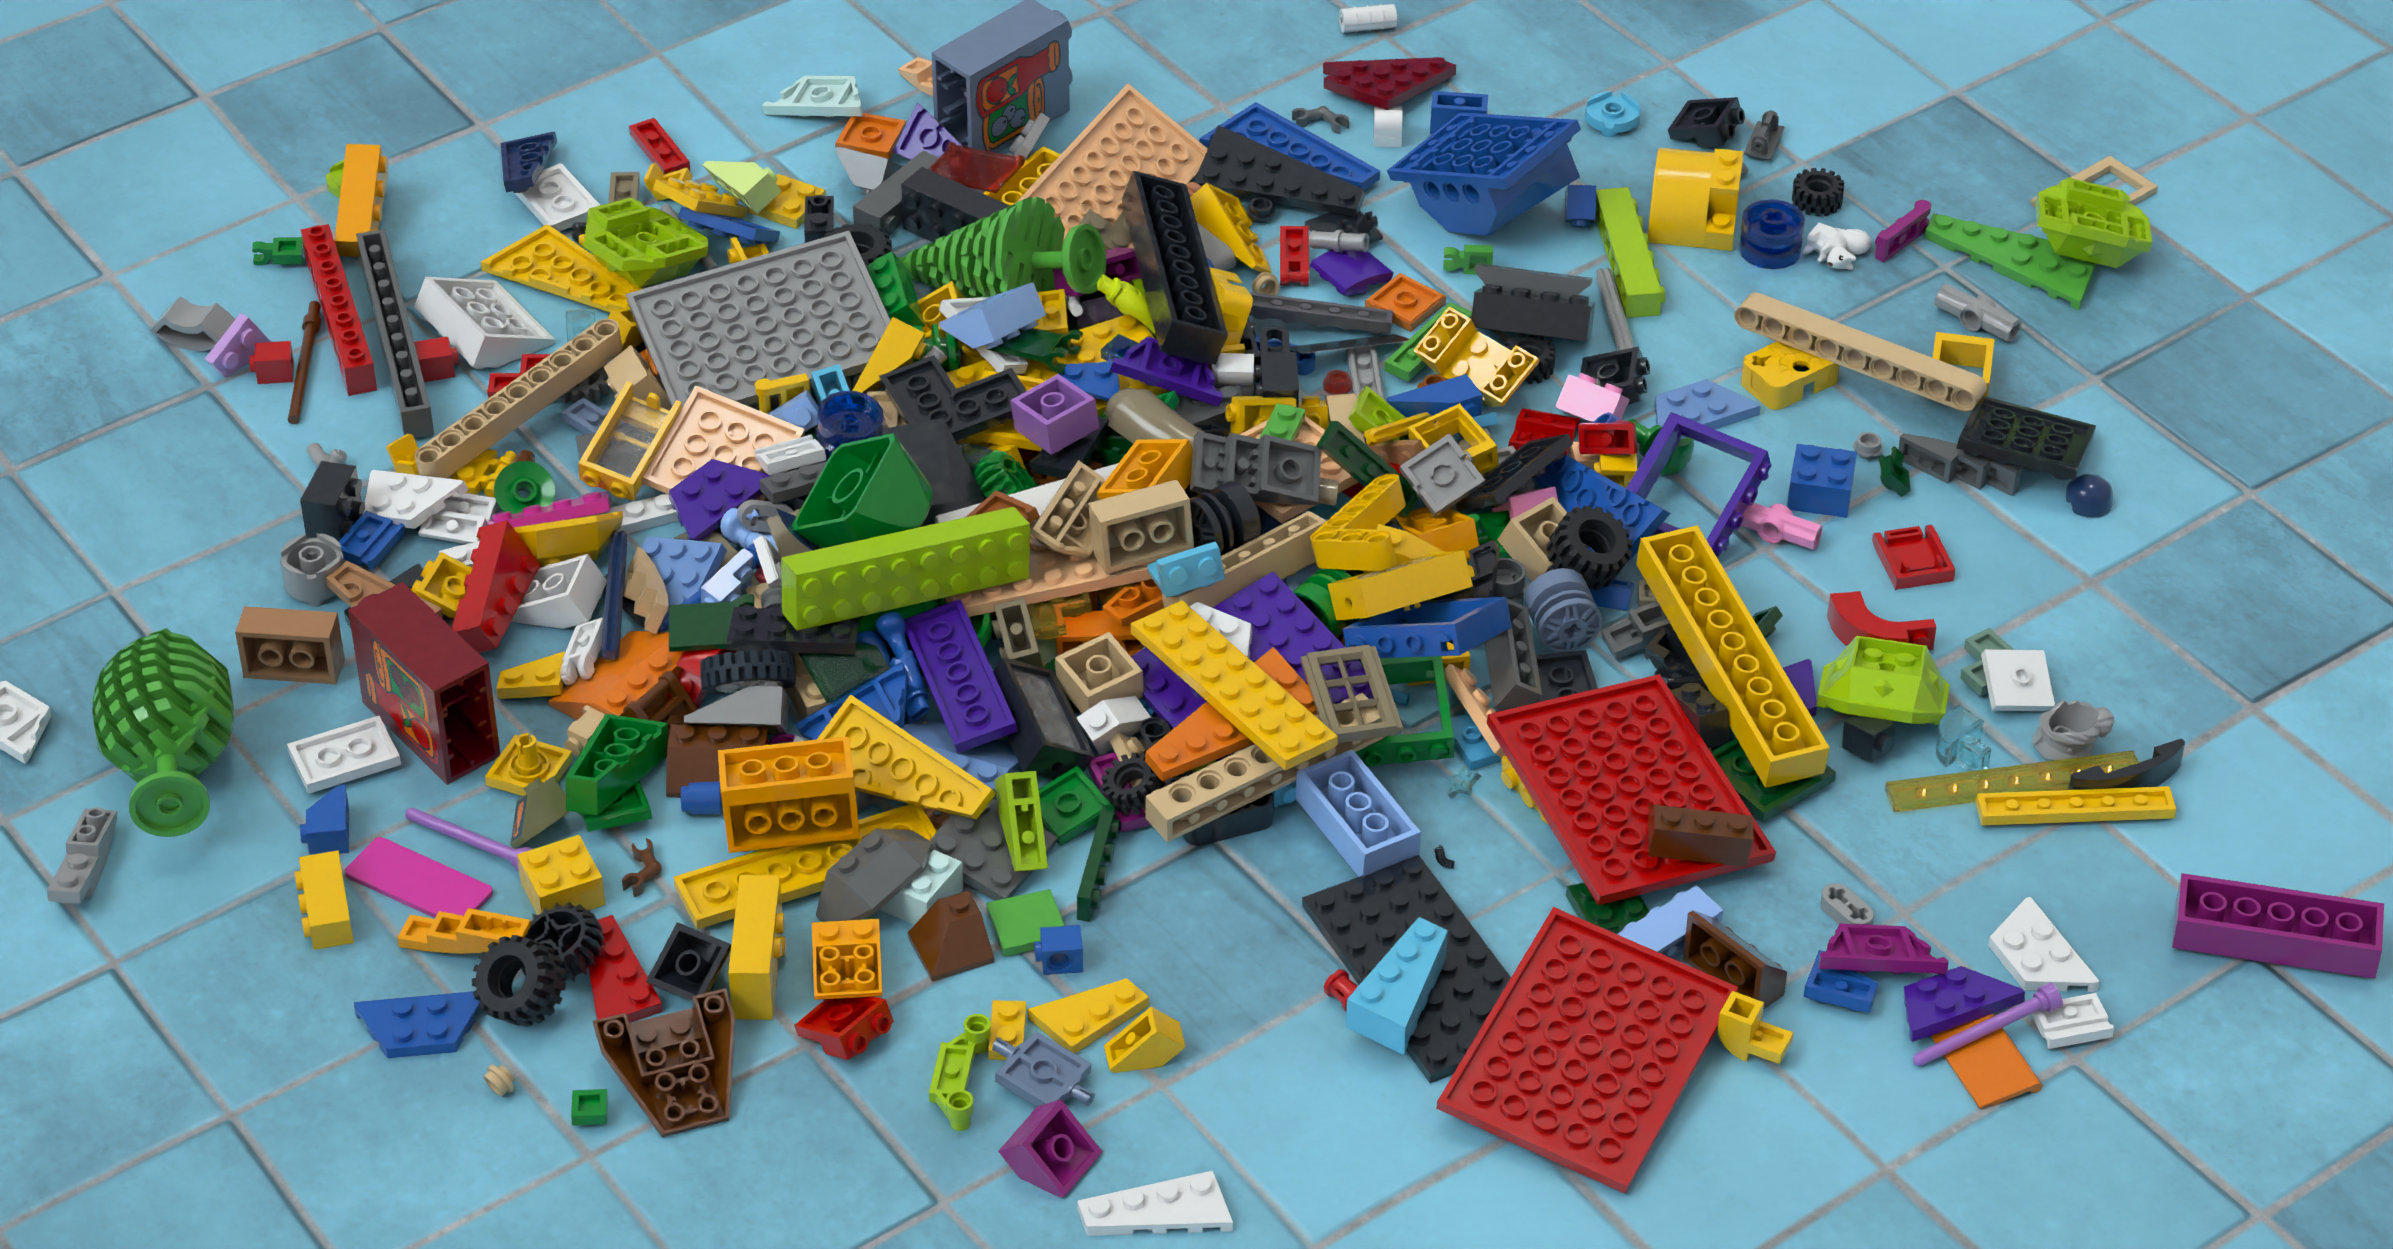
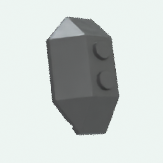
(1530, 279)
(872, 874)

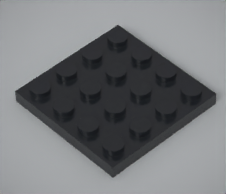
(2026, 438)

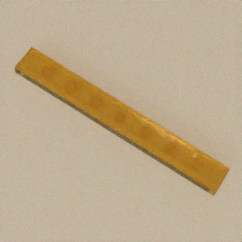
(1964, 786)

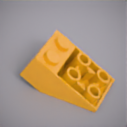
(846, 959)

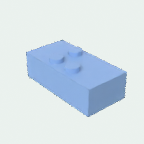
(1356, 813)

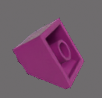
(1051, 1149)

